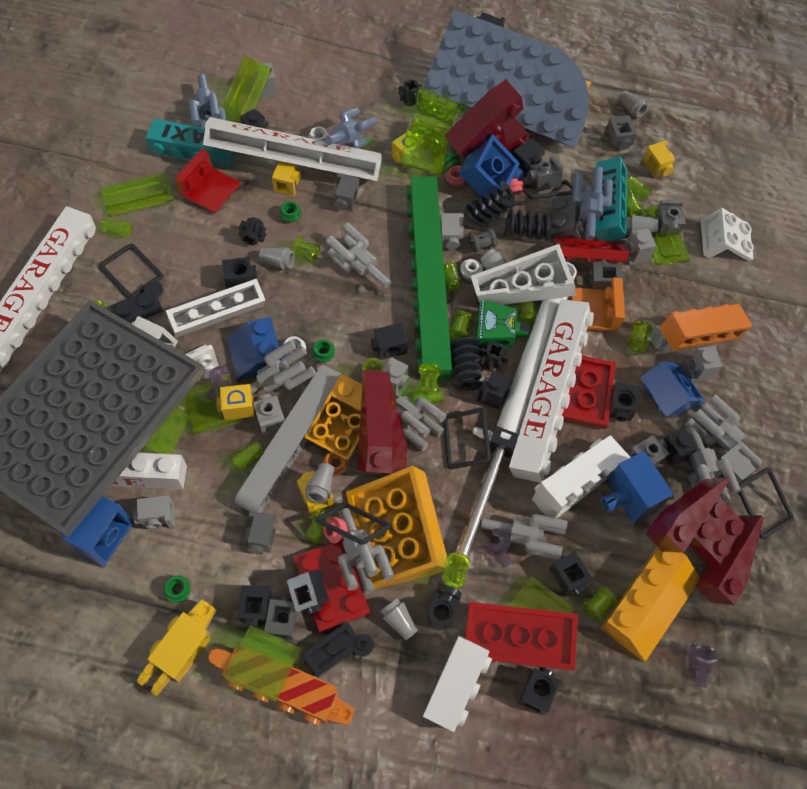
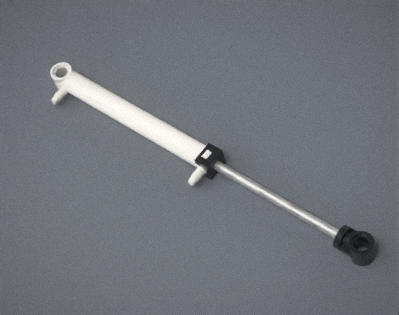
(502, 441)

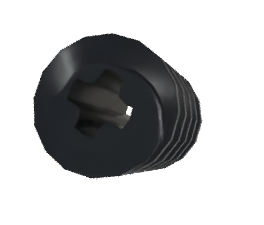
(492, 206)
(528, 224)
(465, 363)

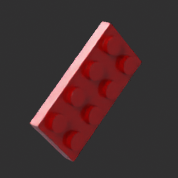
(524, 635)

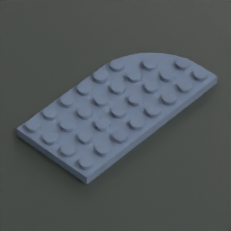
(482, 55)

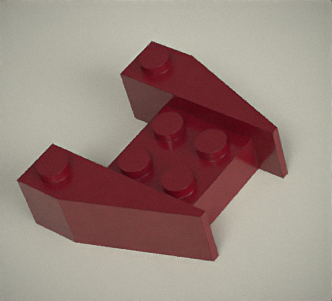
(490, 115)
(714, 534)

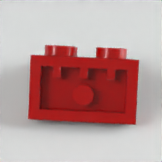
(205, 184)

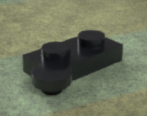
(141, 305)
(336, 648)

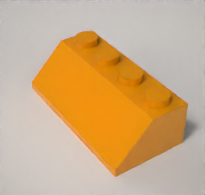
(651, 602)

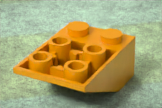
(338, 420)

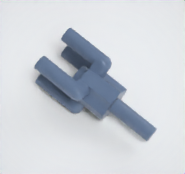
(205, 105)
(350, 130)
(592, 199)

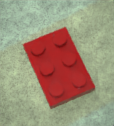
(592, 249)
(591, 393)
(343, 604)

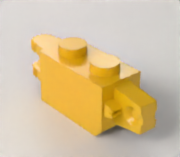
(179, 647)

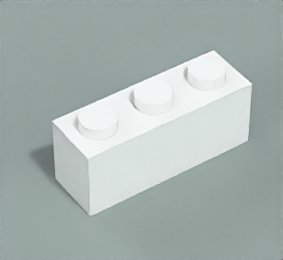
(457, 684)

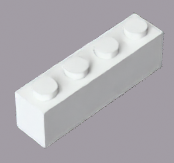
(215, 308)

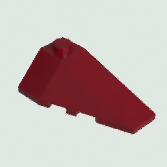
(380, 433)

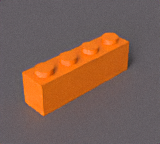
(705, 326)

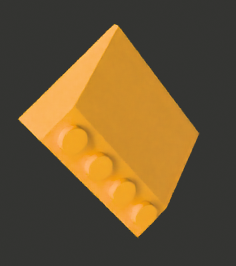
(414, 539)

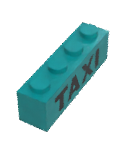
(184, 143)
(613, 221)

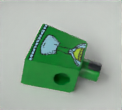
(499, 324)

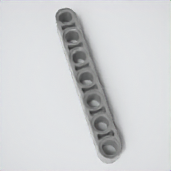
(286, 443)

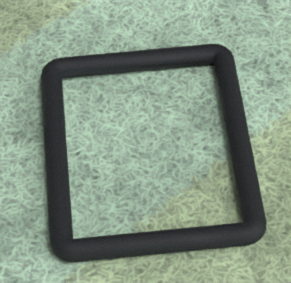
(547, 195)
(119, 285)
(485, 435)
(780, 494)
(386, 525)

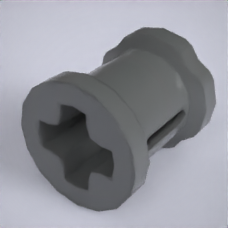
(482, 240)

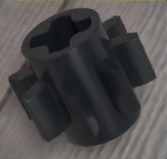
(409, 91)
(252, 231)
(493, 355)

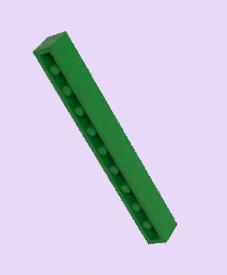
(429, 275)

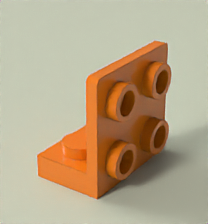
(605, 304)

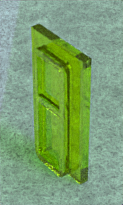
(245, 88)
(136, 194)
(669, 248)

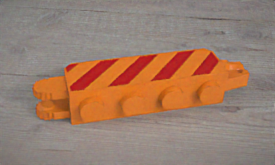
(300, 693)

